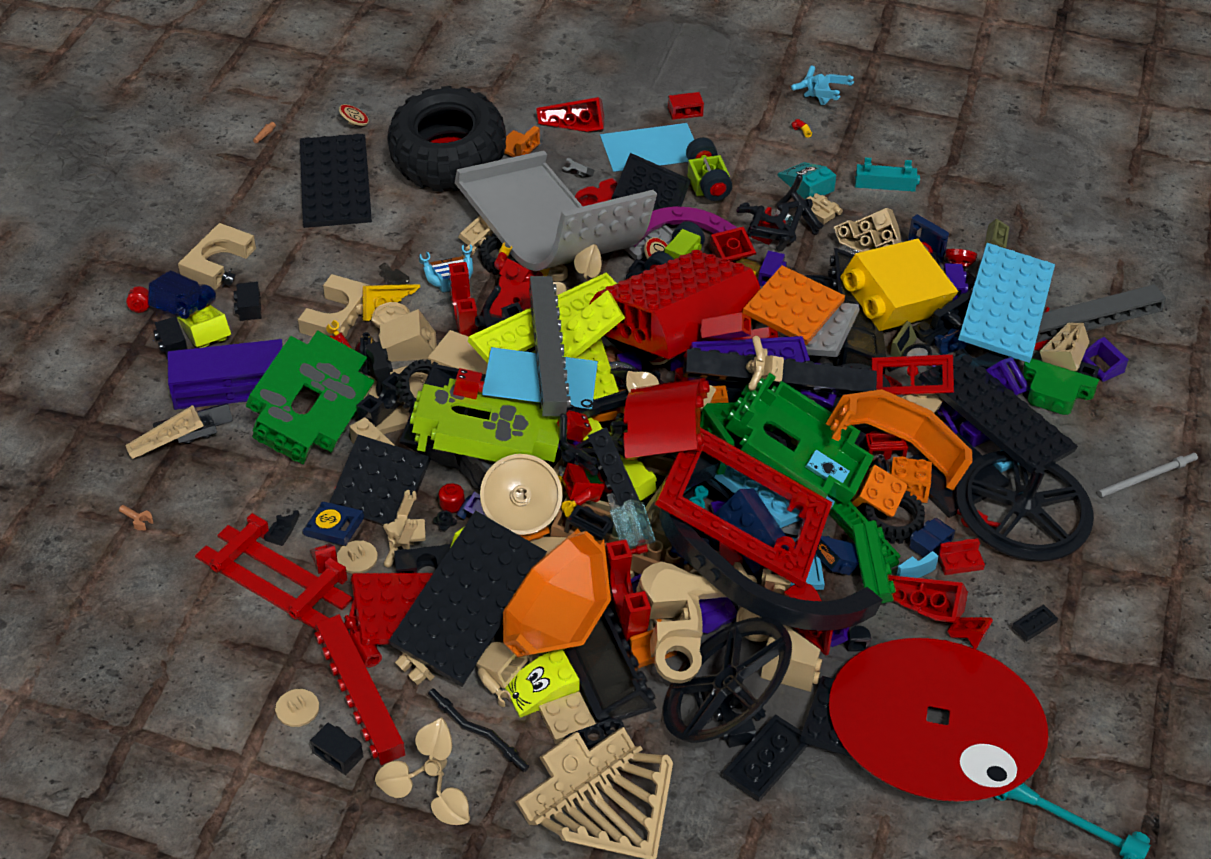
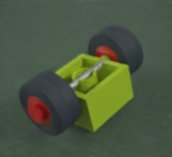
(707, 170)
(685, 238)

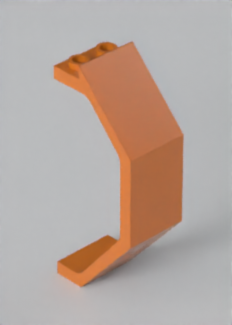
(908, 422)

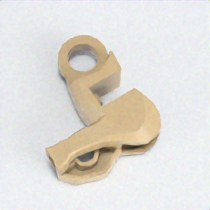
(673, 595)

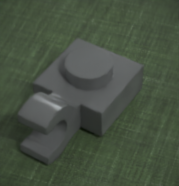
(581, 169)

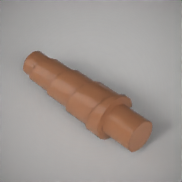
(264, 132)

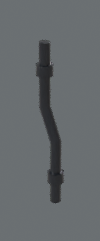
(510, 752)

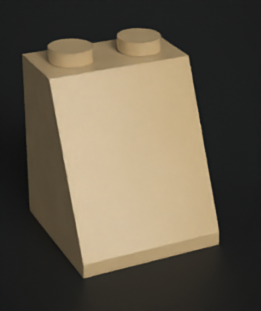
(408, 337)
(803, 666)

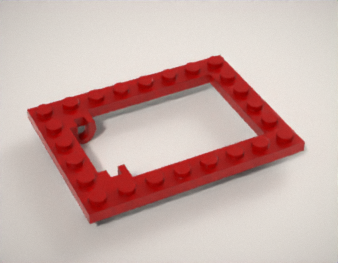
(814, 509)

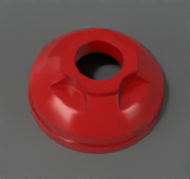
(961, 256)

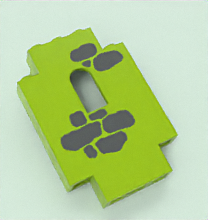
(512, 427)

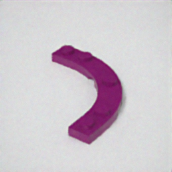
(677, 215)

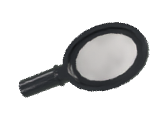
(914, 350)

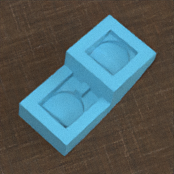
(916, 568)

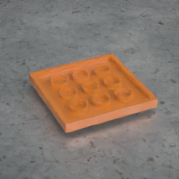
(794, 304)

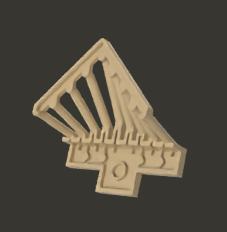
(576, 772)

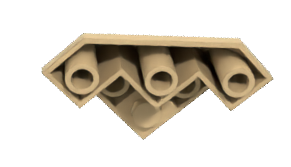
(870, 232)

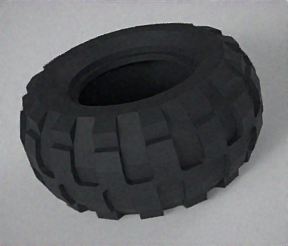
(439, 114)

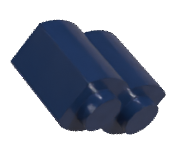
(930, 537)

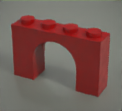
(463, 304)
(733, 327)
(631, 607)

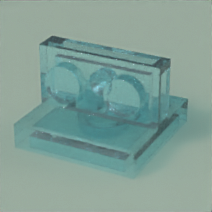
(632, 523)

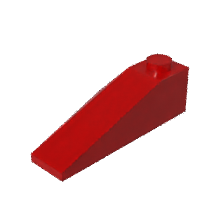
(577, 115)
(932, 598)

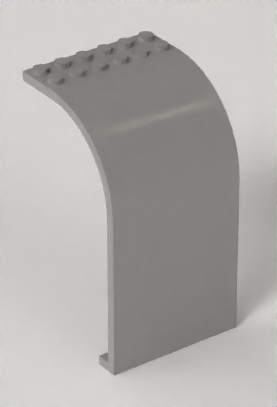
(542, 218)

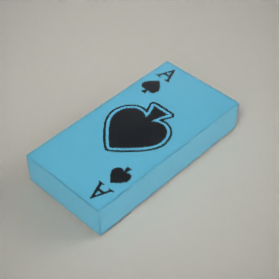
(824, 466)

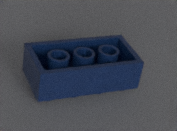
(751, 515)

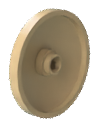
(521, 494)

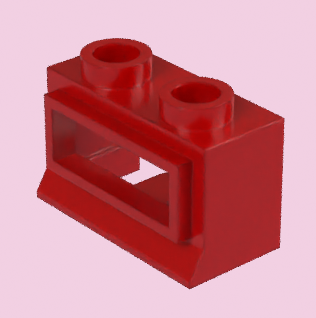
(884, 442)

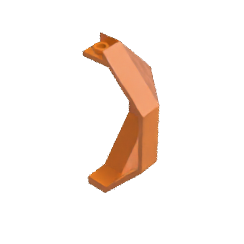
(559, 598)

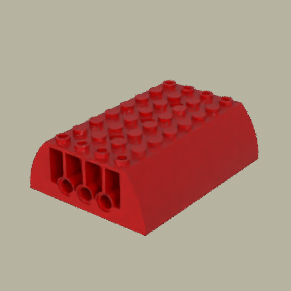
(669, 301)

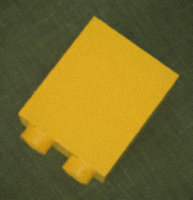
(898, 284)

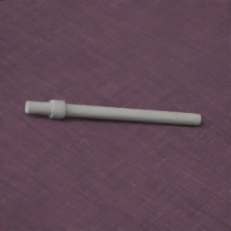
(1178, 462)

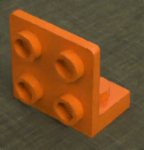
(520, 144)
(915, 474)
(880, 491)

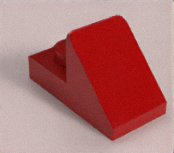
(972, 628)

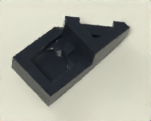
(282, 528)

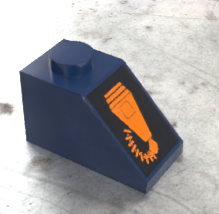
(837, 555)

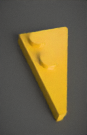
(379, 294)

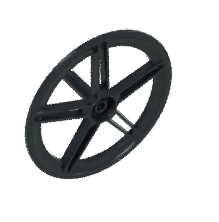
(1024, 502)
(729, 679)

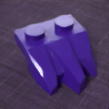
(716, 613)

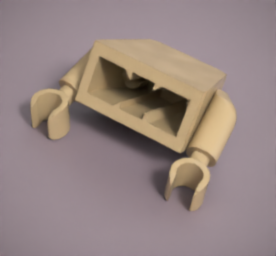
(498, 667)

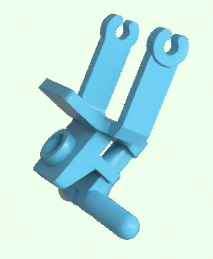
(819, 85)

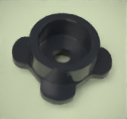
(228, 278)
(444, 520)

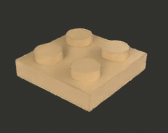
(566, 716)

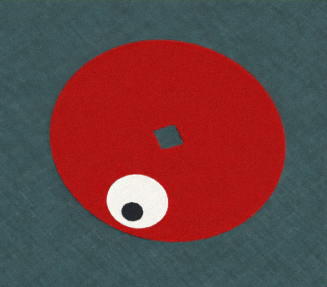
(993, 728)

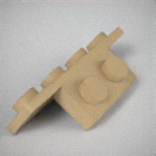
(475, 234)

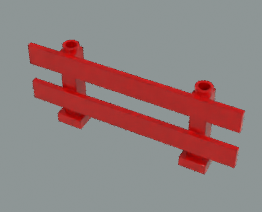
(297, 608)

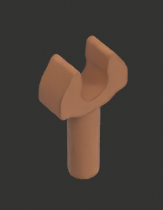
(138, 518)

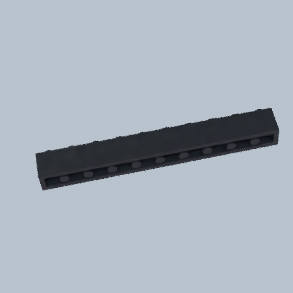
(799, 375)

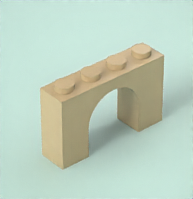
(219, 240)
(342, 291)

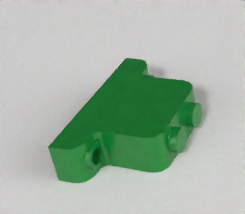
(1057, 387)

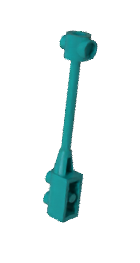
(1134, 847)

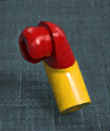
(803, 126)

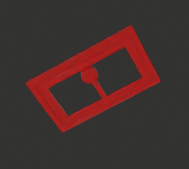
(913, 361)

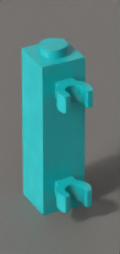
(886, 177)

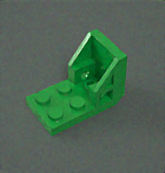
(714, 421)

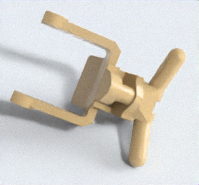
(763, 365)
(403, 531)

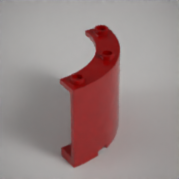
(664, 418)

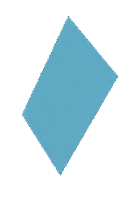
(656, 144)
(515, 376)

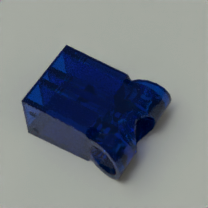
(179, 294)

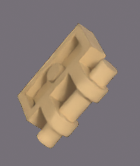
(823, 208)

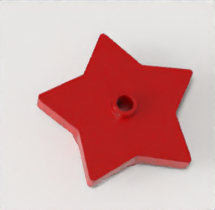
(510, 293)

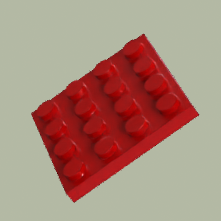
(384, 601)

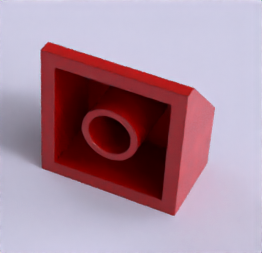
(731, 244)

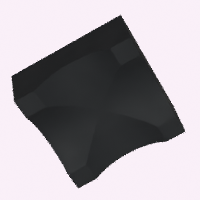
(379, 366)

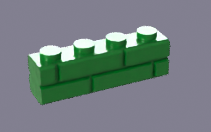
(872, 560)

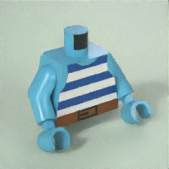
(438, 271)

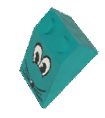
(815, 179)

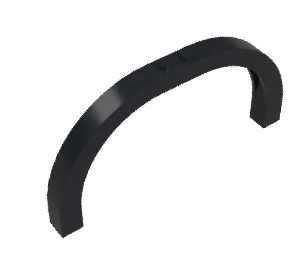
(750, 595)

